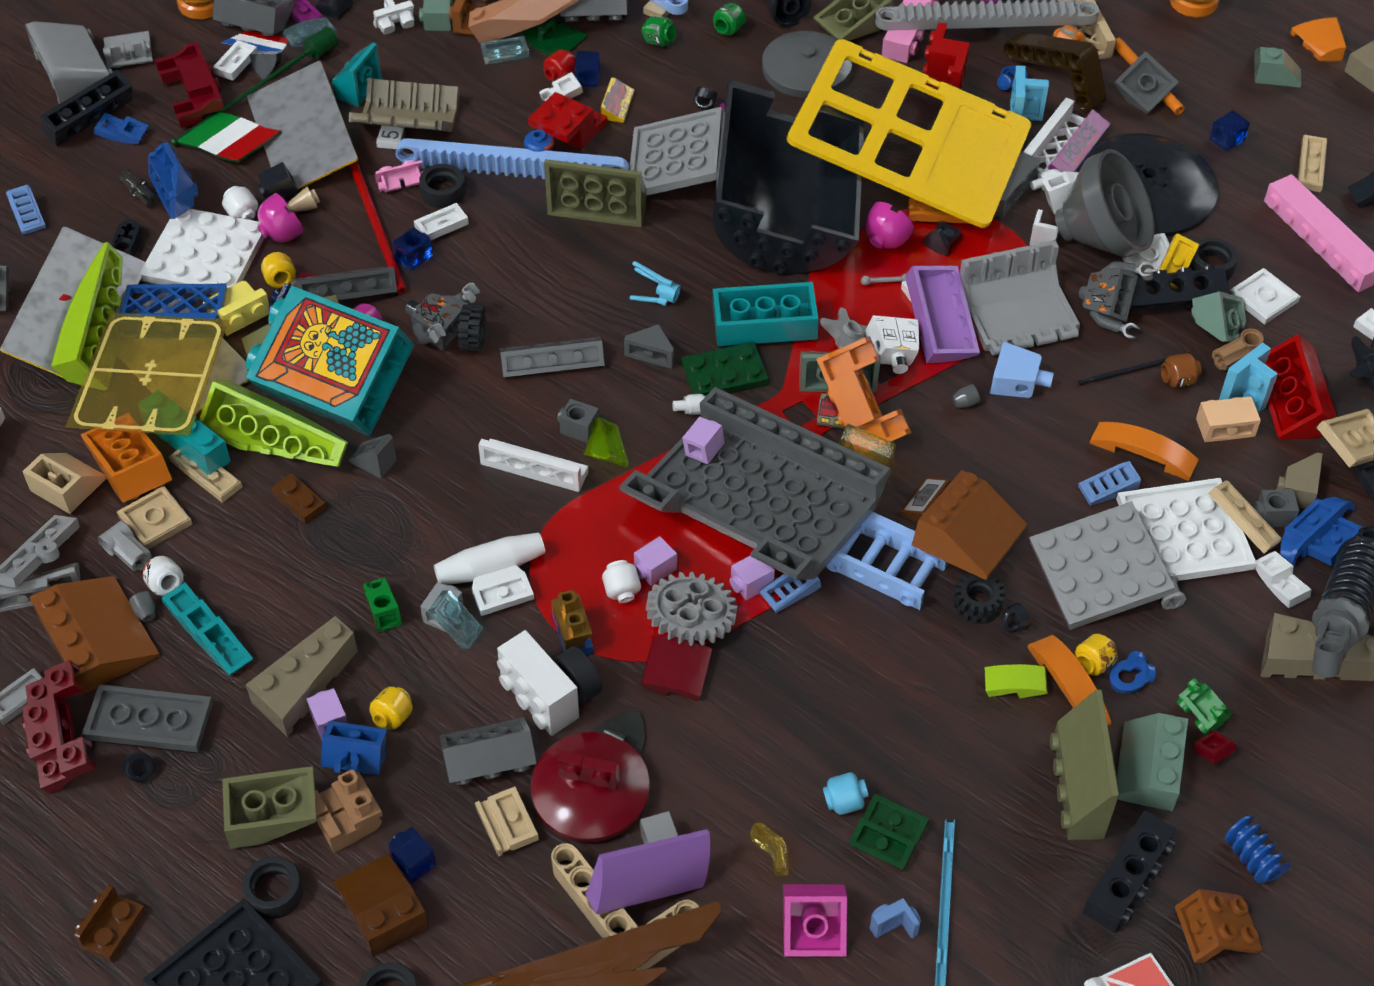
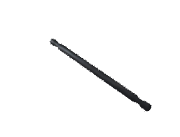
(1122, 371)

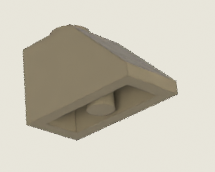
(1303, 478)

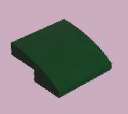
(889, 832)

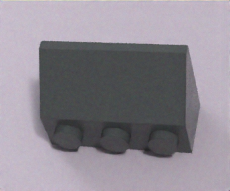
(595, 9)
(252, 15)
(488, 750)

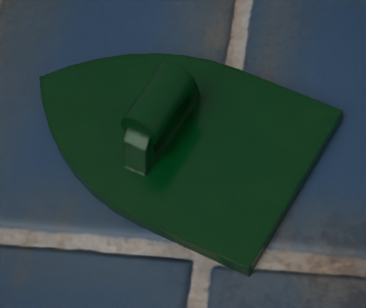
(553, 36)

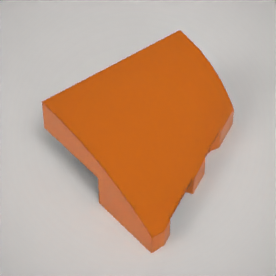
(1322, 38)

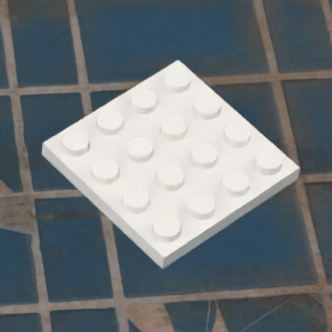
(203, 250)
(1191, 529)

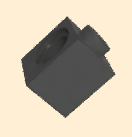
(577, 420)
(1277, 507)

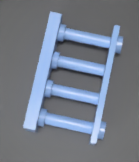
(898, 537)

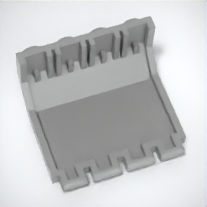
(1017, 298)

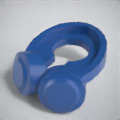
(1005, 81)
(1135, 661)

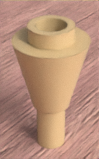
(303, 201)

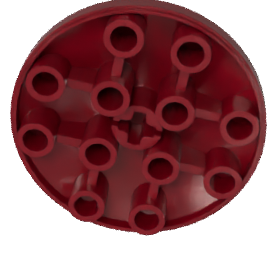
(590, 787)

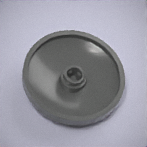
(796, 60)

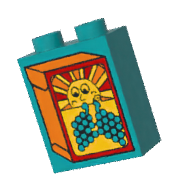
(328, 359)

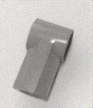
(121, 542)

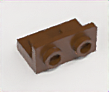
(108, 924)

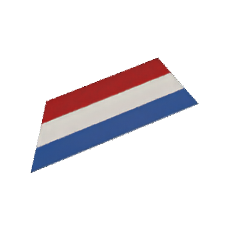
(262, 42)

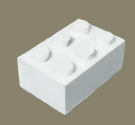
(537, 683)

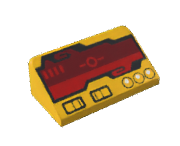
(616, 101)

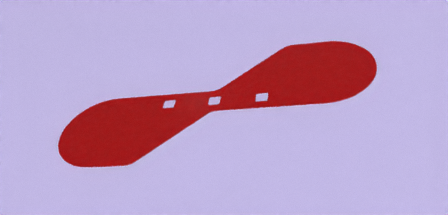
(612, 525)

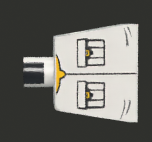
(894, 340)

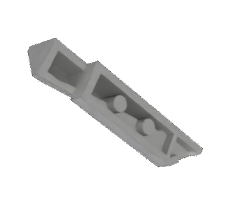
(19, 597)

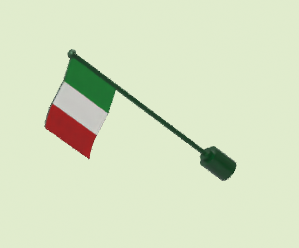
(235, 137)

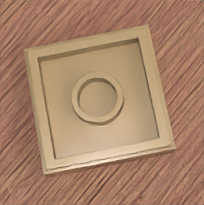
(155, 517)

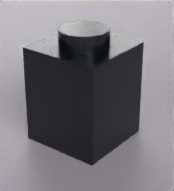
(277, 180)

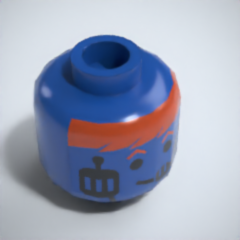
(539, 141)

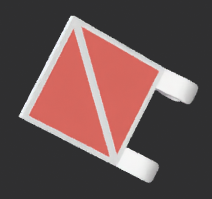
(1140, 972)

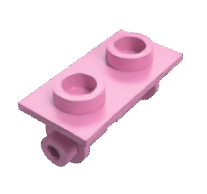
(389, 177)

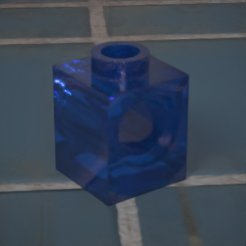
(587, 68)
(1229, 130)
(412, 248)
(411, 854)

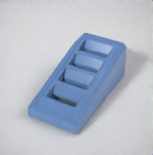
(25, 209)
(1124, 475)
(784, 580)

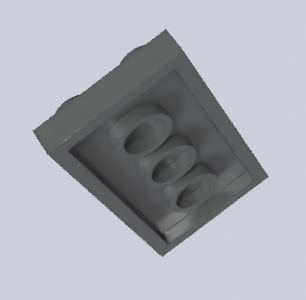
(148, 718)

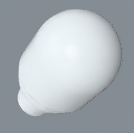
(1036, 184)
(689, 404)

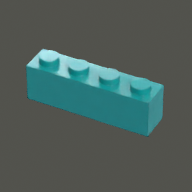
(201, 447)

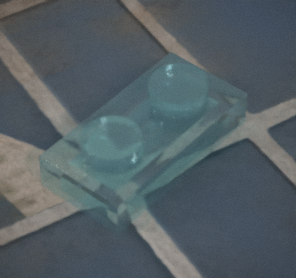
(504, 50)
(455, 619)

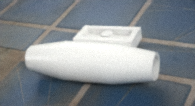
(494, 571)

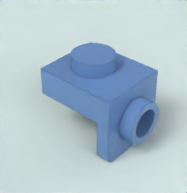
(891, 916)

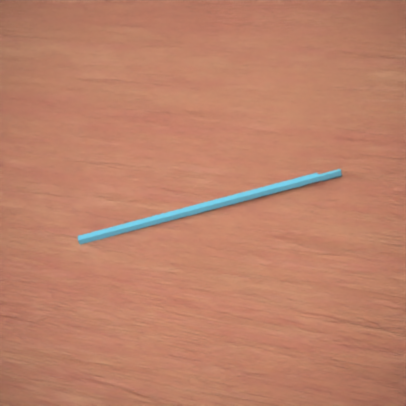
(942, 944)

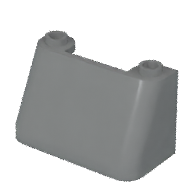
(67, 56)

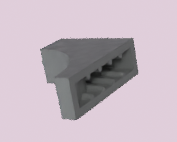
(1024, 171)

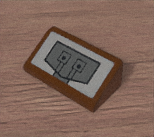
(923, 498)

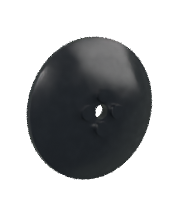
(1181, 184)

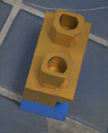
(572, 622)

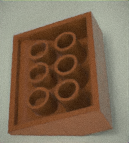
(969, 526)
(94, 629)

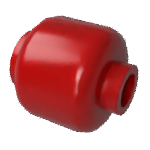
(559, 65)

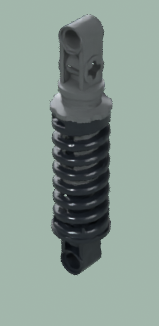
(1345, 604)

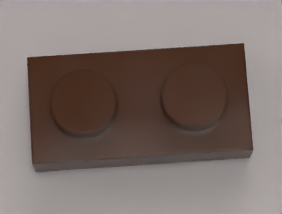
(298, 498)

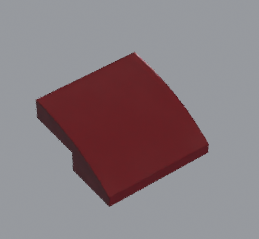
(676, 667)

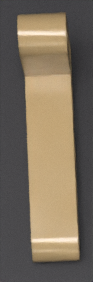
(604, 923)

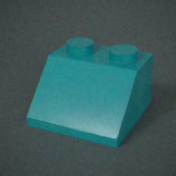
(351, 82)

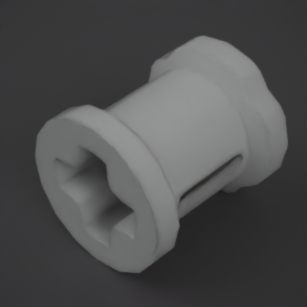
(1174, 600)

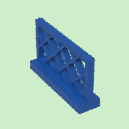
(175, 291)

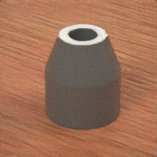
(966, 397)
(143, 606)

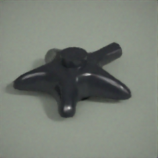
(1364, 361)

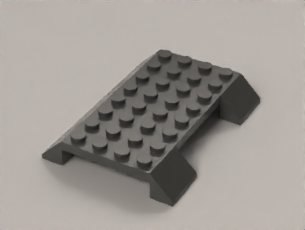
(768, 487)

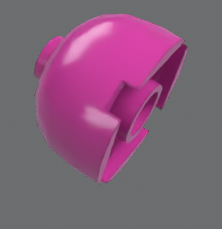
(277, 220)
(886, 227)

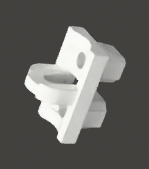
(393, 13)

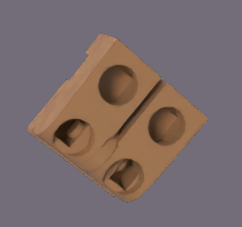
(347, 811)

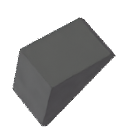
(650, 346)
(375, 455)

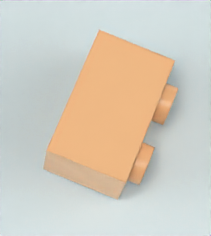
(1228, 419)

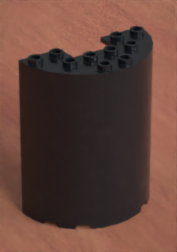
(777, 201)

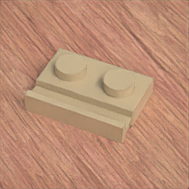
(506, 821)

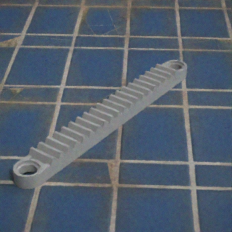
(987, 15)

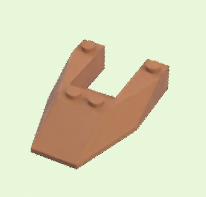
(512, 16)

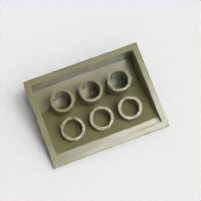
(595, 193)
(1085, 770)

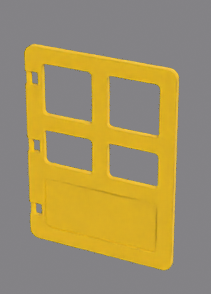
(962, 156)

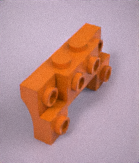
(853, 394)

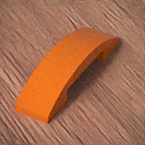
(1147, 444)
(1064, 669)

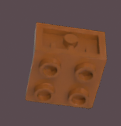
(1216, 923)

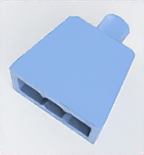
(1018, 372)

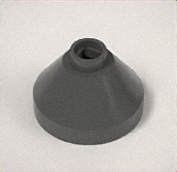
(1108, 207)

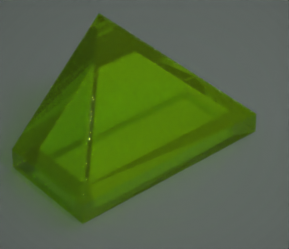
(606, 443)

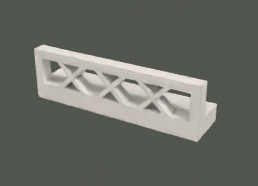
(1054, 127)
(532, 464)

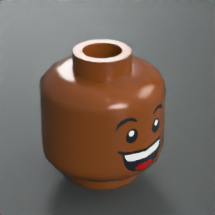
(1180, 370)

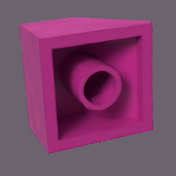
(814, 919)

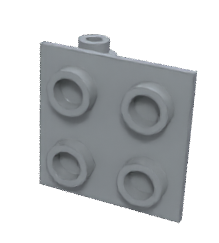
(127, 49)

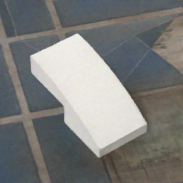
(1279, 578)

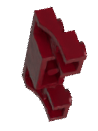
(198, 83)
(51, 730)

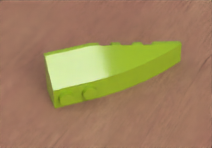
(88, 314)
(267, 427)

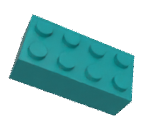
(765, 313)

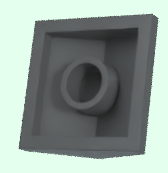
(1145, 83)

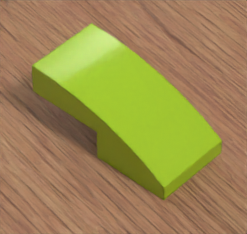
(1016, 678)

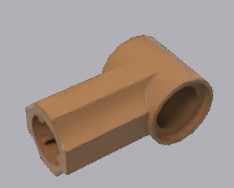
(1234, 351)

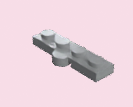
(38, 549)

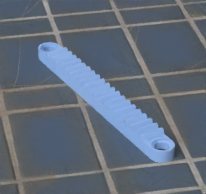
(495, 158)

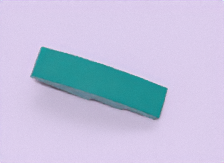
(207, 629)

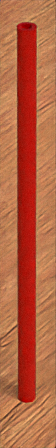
(377, 226)

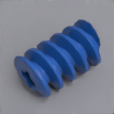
(1255, 852)

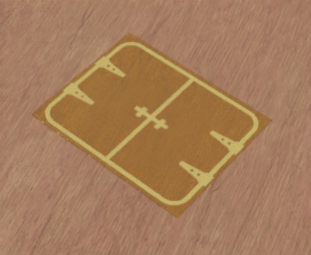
(148, 374)

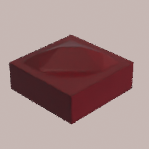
(1214, 747)

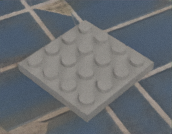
(678, 150)
(1101, 565)

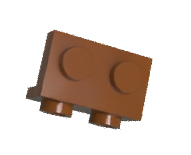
(460, 15)

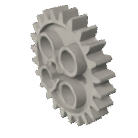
(691, 608)

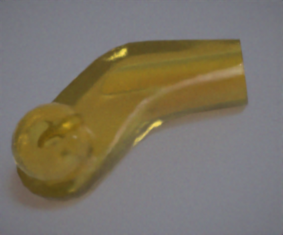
(773, 845)

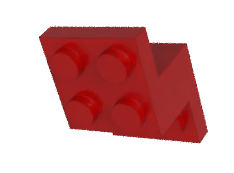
(946, 58)
(568, 120)

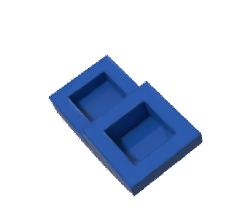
(115, 129)

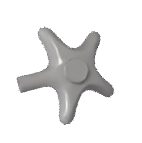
(843, 330)

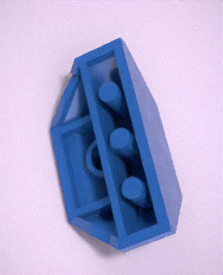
(171, 180)

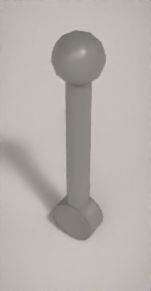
(865, 280)

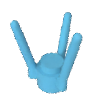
(666, 289)

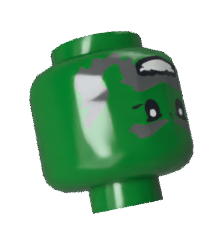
(729, 19)
(659, 31)

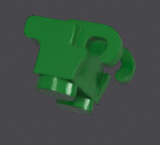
(1205, 705)

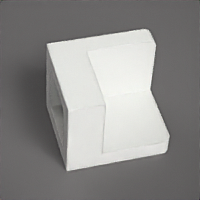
(1042, 232)

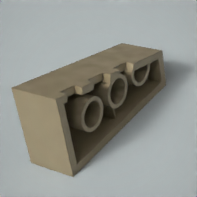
(1291, 652)
(301, 673)

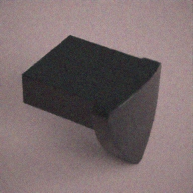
(333, 8)
(264, 62)
(1363, 190)
(942, 238)

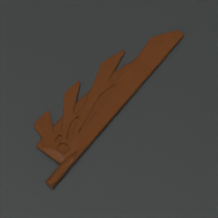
(612, 958)

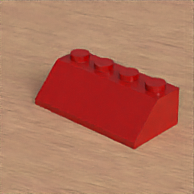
(1299, 392)

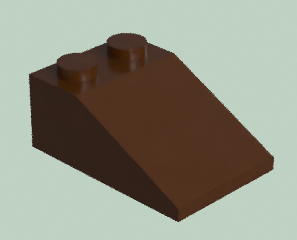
(382, 904)

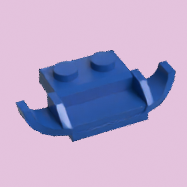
(1319, 531)

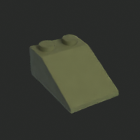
(851, 18)
(267, 805)

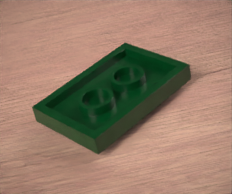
(727, 369)

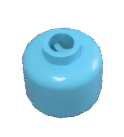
(845, 793)

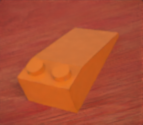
(128, 461)

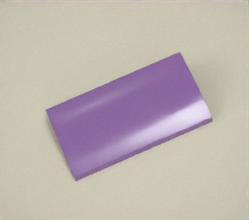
(941, 313)
(649, 871)

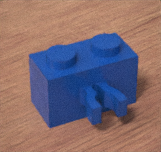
(353, 748)

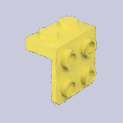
(242, 306)

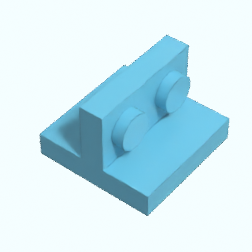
(1028, 95)
(1250, 378)

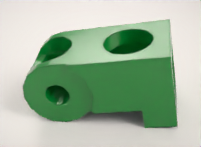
(382, 604)

